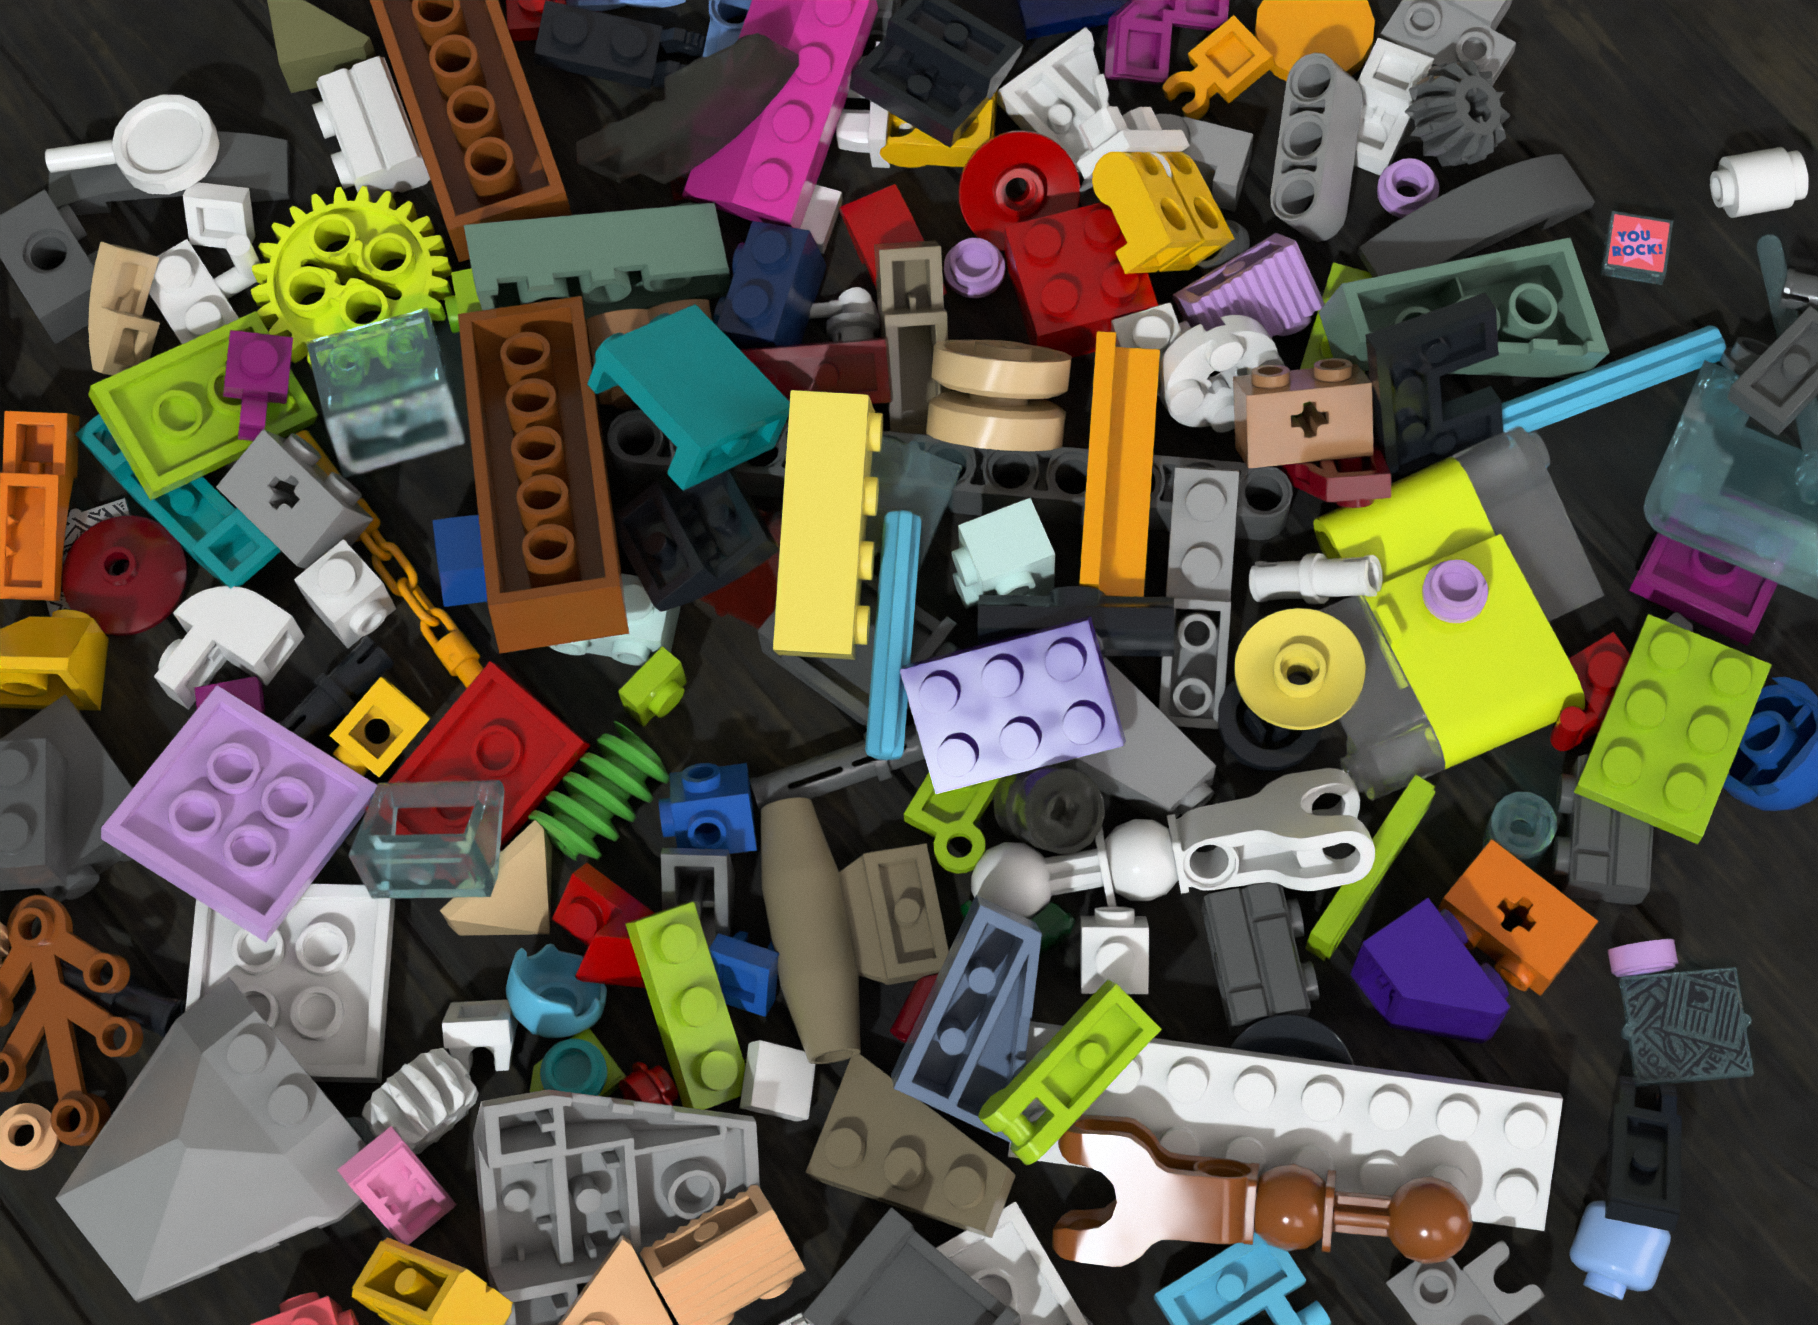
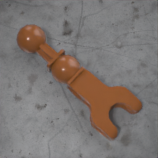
(1227, 1202)

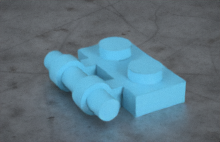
(1238, 1287)

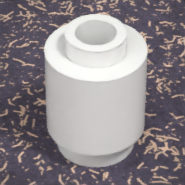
(1759, 181)

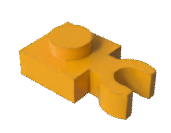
(1223, 64)

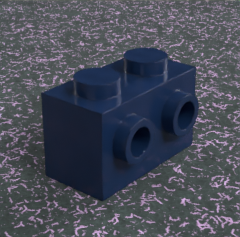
(771, 287)

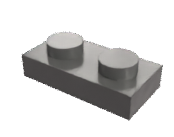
(1783, 377)

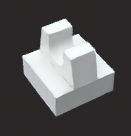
(480, 1025)

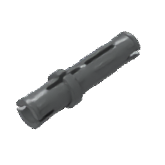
(775, 784)

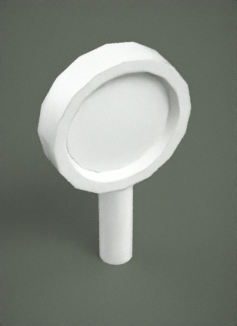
(157, 146)

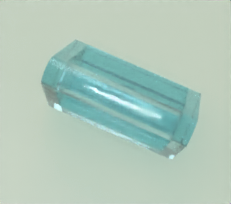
(430, 862)

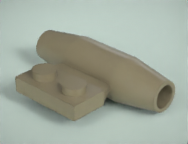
(833, 926)

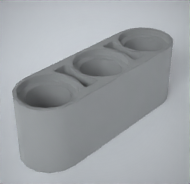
(1304, 124)

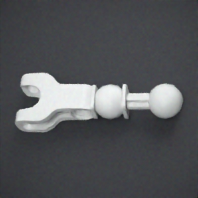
(1257, 838)

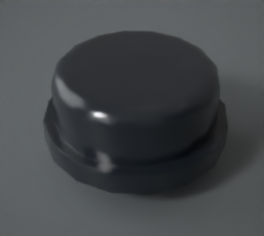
(1258, 741)

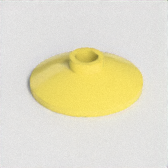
(1305, 643)

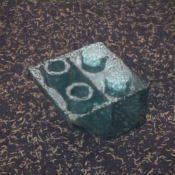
(385, 392)

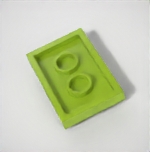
(174, 413)
(1673, 729)

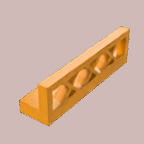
(1119, 468)

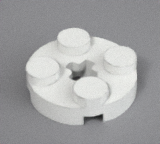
(1186, 366)

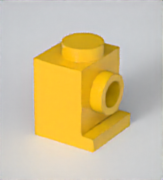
(384, 703)

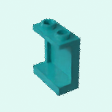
(694, 391)

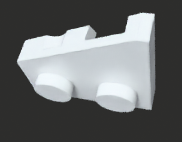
(1059, 95)

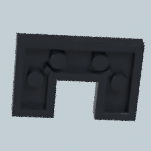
(1406, 392)

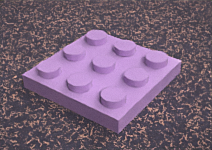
(239, 813)

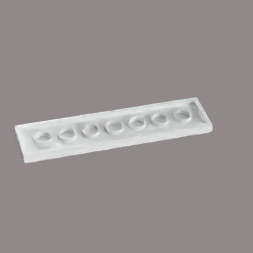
(1339, 1117)

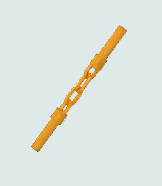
(454, 648)

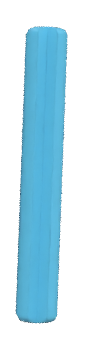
(1614, 380)
(893, 635)

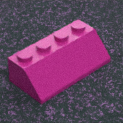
(778, 158)

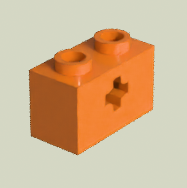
(1551, 923)

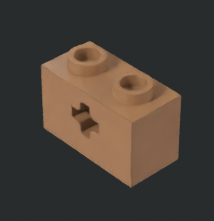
(1330, 428)

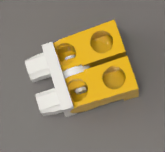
(903, 145)
(1152, 191)

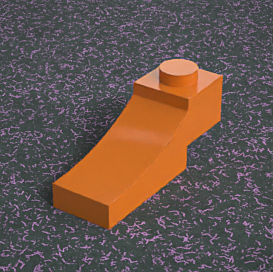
(35, 501)

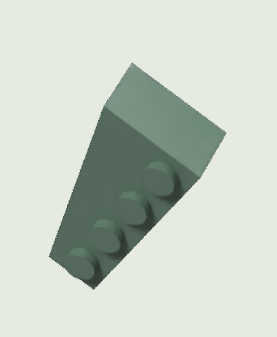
(605, 257)
(1539, 299)

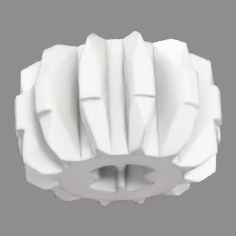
(422, 1100)

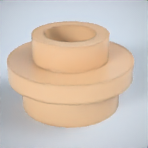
(42, 1145)

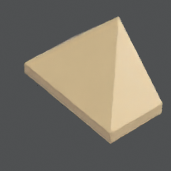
(520, 896)

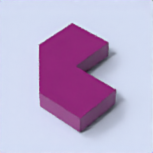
(1142, 35)

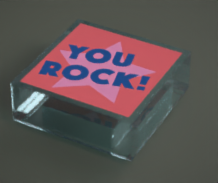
(1637, 247)

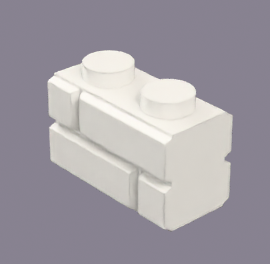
(371, 130)

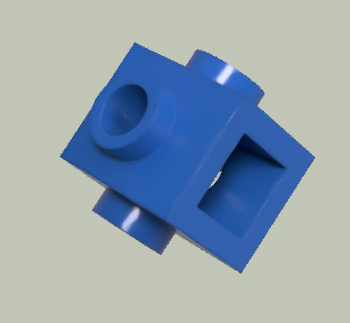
(710, 808)

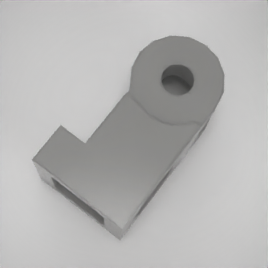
(1218, 152)

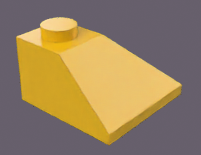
(53, 659)

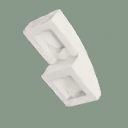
(1385, 97)

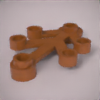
(56, 1008)

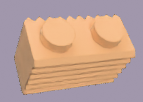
(724, 1261)

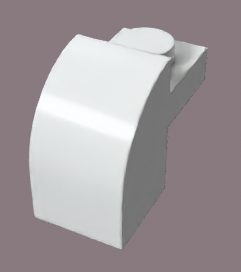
(224, 627)

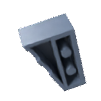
(975, 1017)

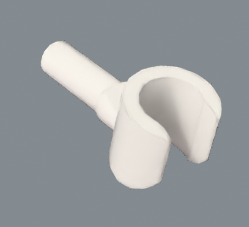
(850, 301)

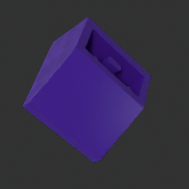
(1428, 979)

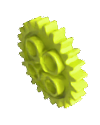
(375, 236)

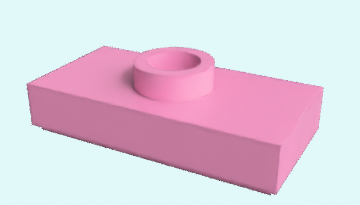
(397, 1186)

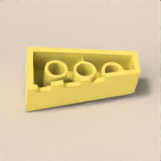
(825, 525)

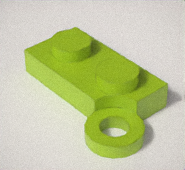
(952, 816)

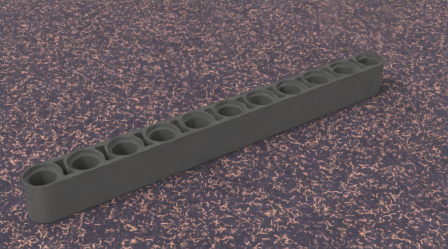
(977, 489)

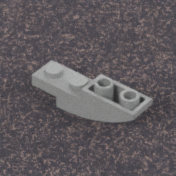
(1201, 588)

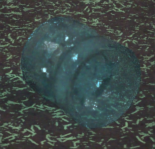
(1516, 835)

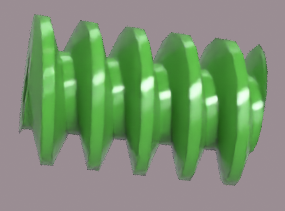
(600, 794)

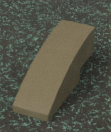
(913, 320)

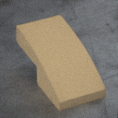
(117, 301)

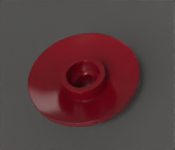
(142, 593)

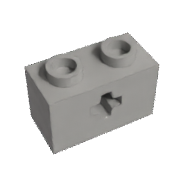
(294, 498)

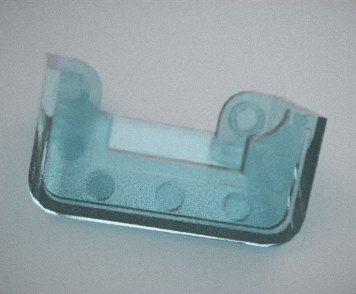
(1734, 490)

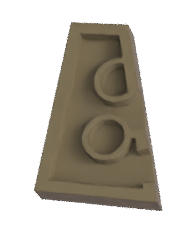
(907, 1155)

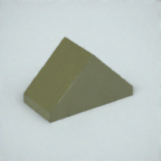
(314, 43)

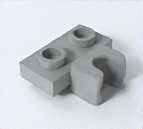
(1453, 31)
(1453, 1296)

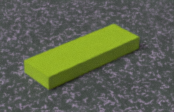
(1388, 844)

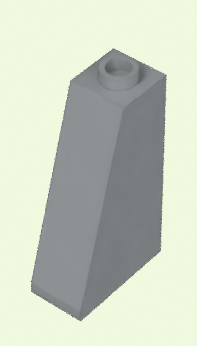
(1158, 765)

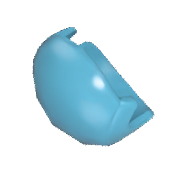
(548, 995)

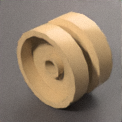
(998, 395)

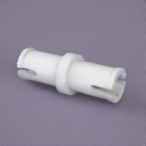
(1315, 578)

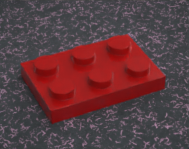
(491, 735)

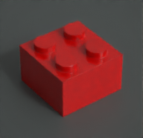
(1072, 278)

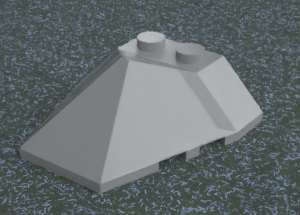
(211, 1153)
(580, 1171)

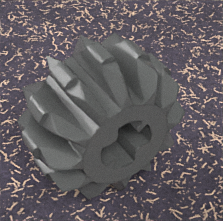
(1457, 113)

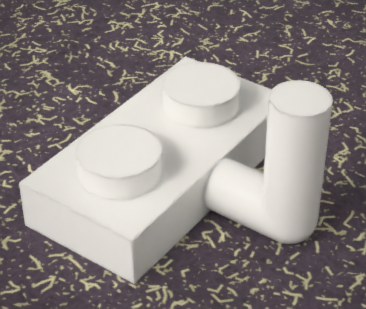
(191, 297)

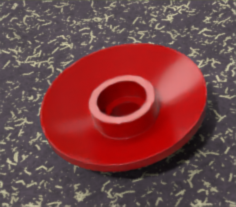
(1037, 159)

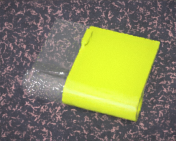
(1466, 500)
(1449, 688)

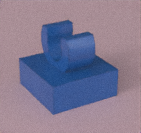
(745, 972)

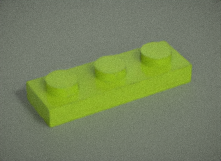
(688, 1006)

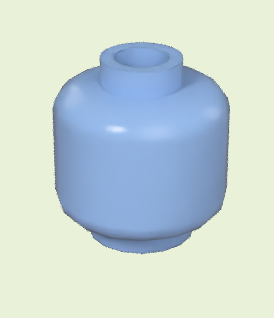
(1617, 1253)

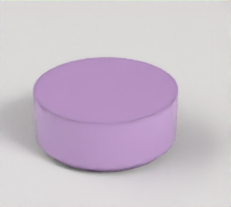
(1643, 957)

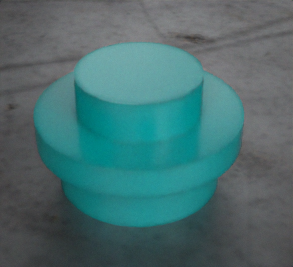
(574, 1068)

